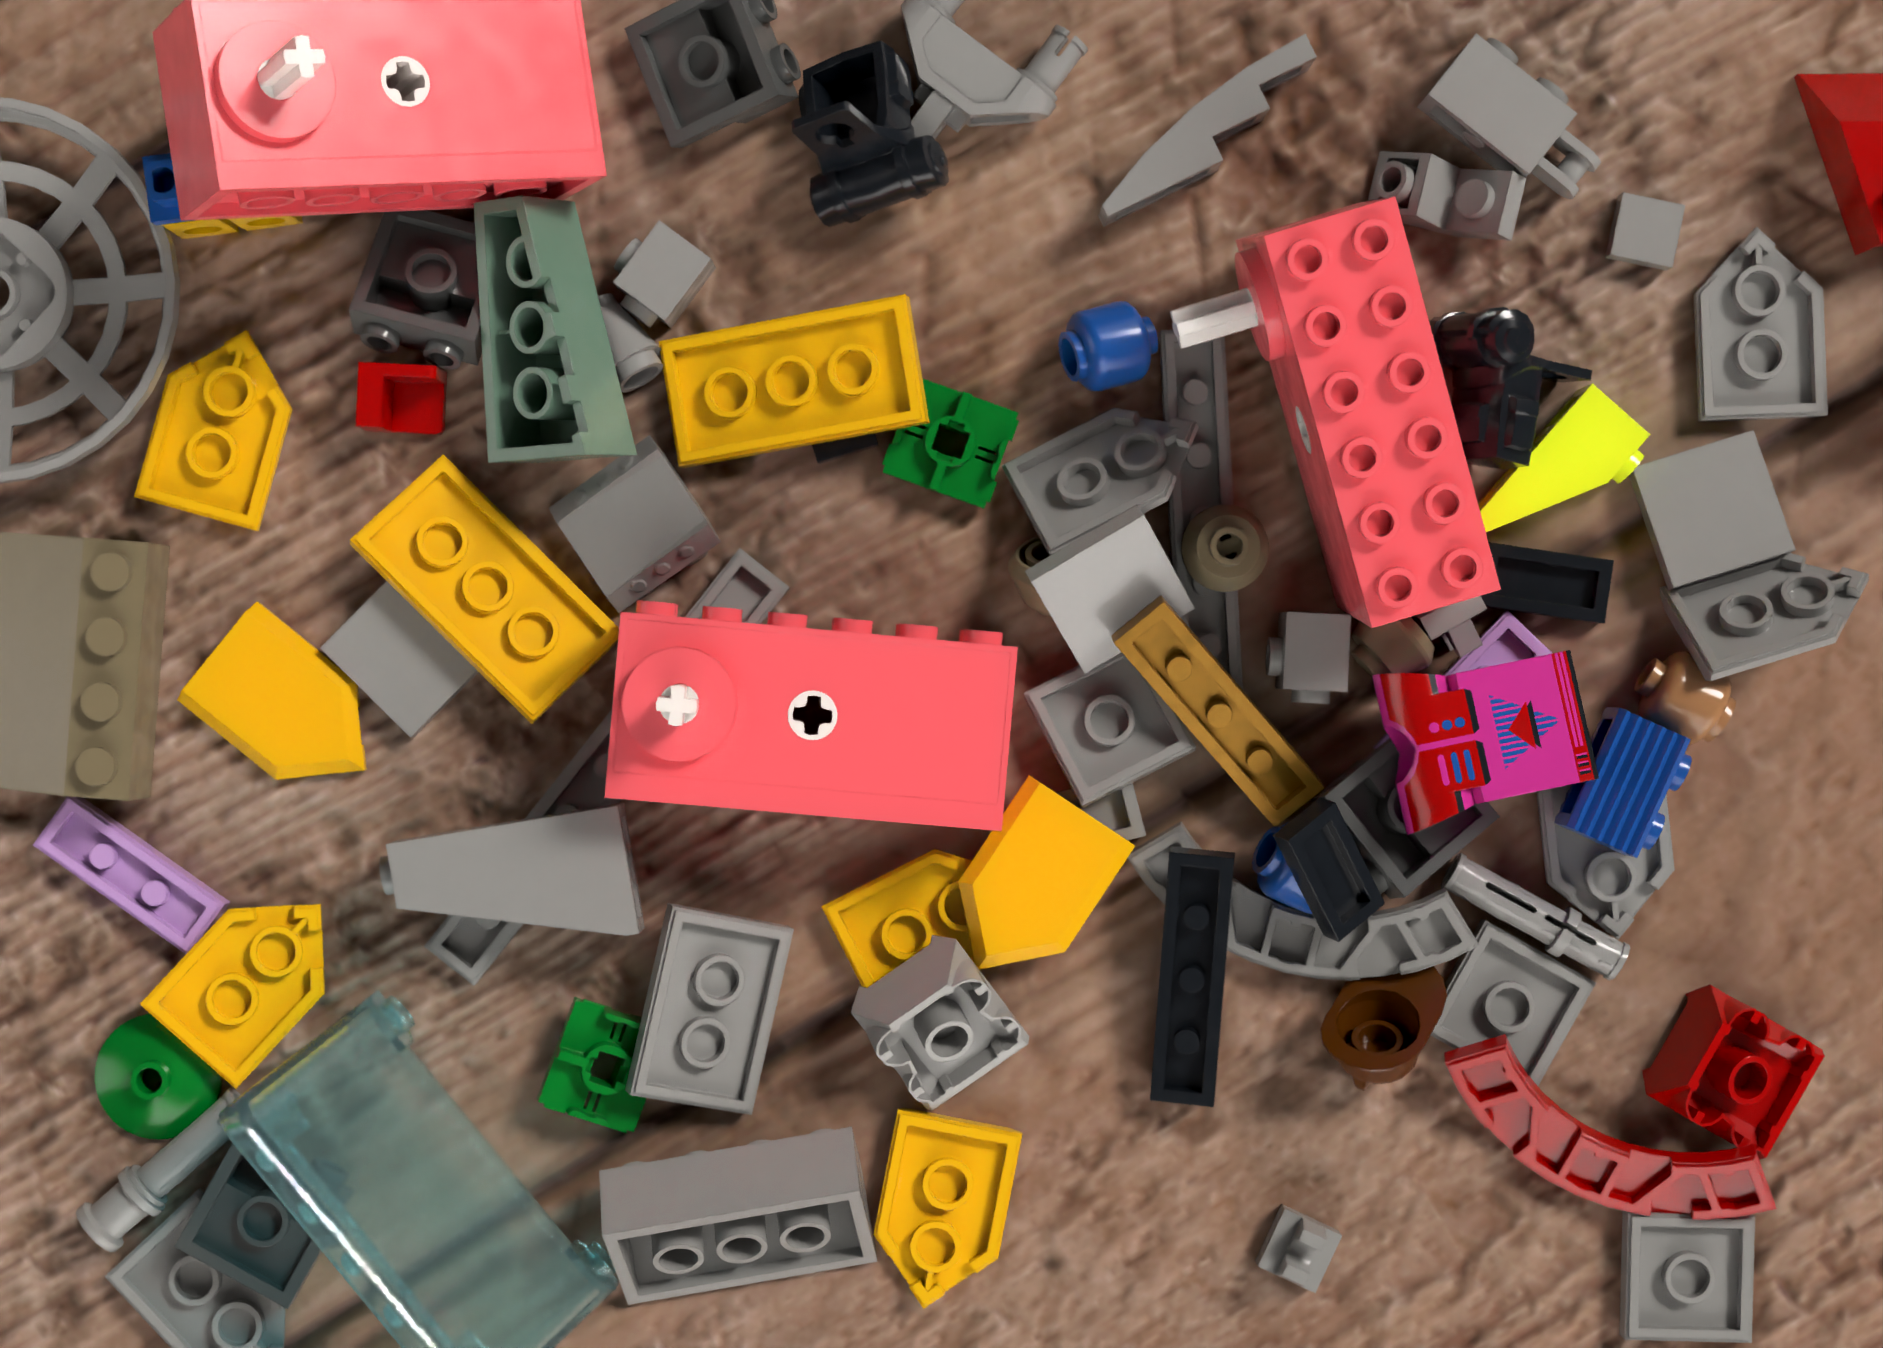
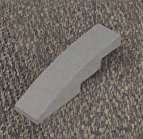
(1189, 146)

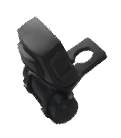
(863, 135)
(1496, 382)

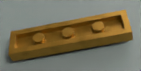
(1217, 711)

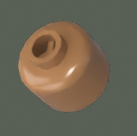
(1682, 700)

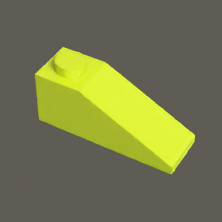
(1573, 454)

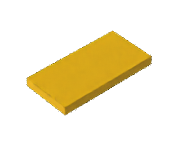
(794, 381)
(486, 588)

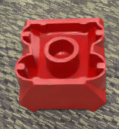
(1732, 1070)

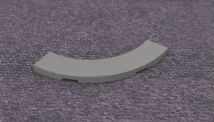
(1291, 941)

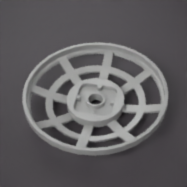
(45, 294)

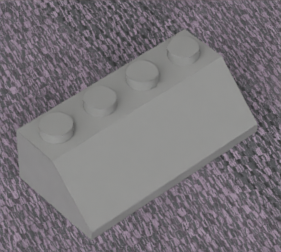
(736, 1215)

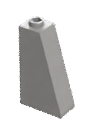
(534, 871)

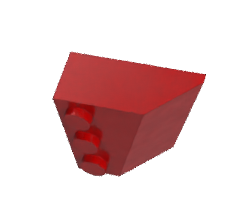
(1849, 135)

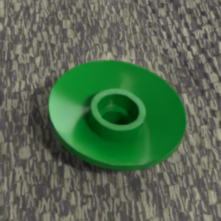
(186, 1087)

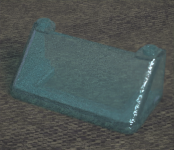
(412, 1193)

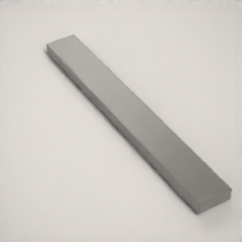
(475, 943)

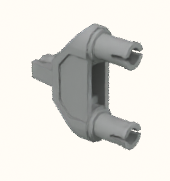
(969, 83)

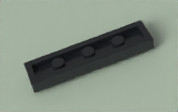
(1192, 976)

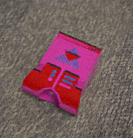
(1484, 735)

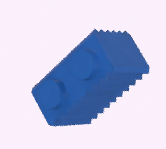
(1635, 770)

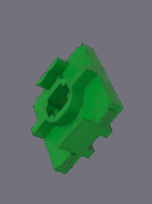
(964, 478)
(569, 1073)

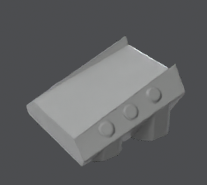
(635, 525)
(938, 1022)

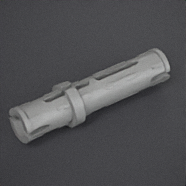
(1558, 929)

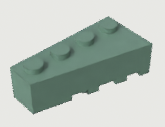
(544, 338)

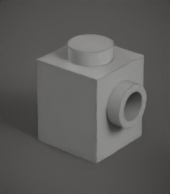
(661, 275)
(1310, 655)

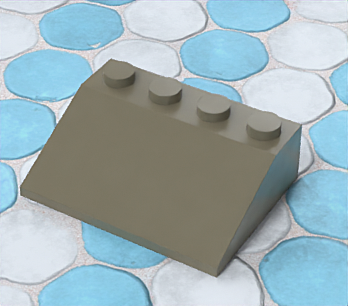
(80, 664)

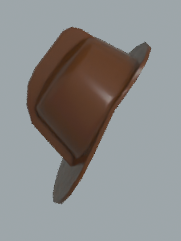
(1383, 1024)

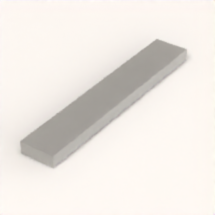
(1197, 391)

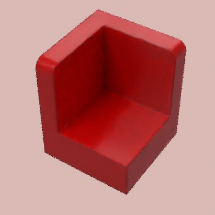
(401, 398)

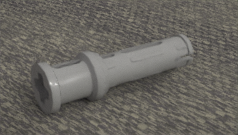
(144, 1188)

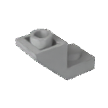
(1449, 198)

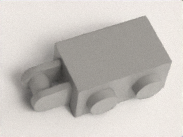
(1509, 116)

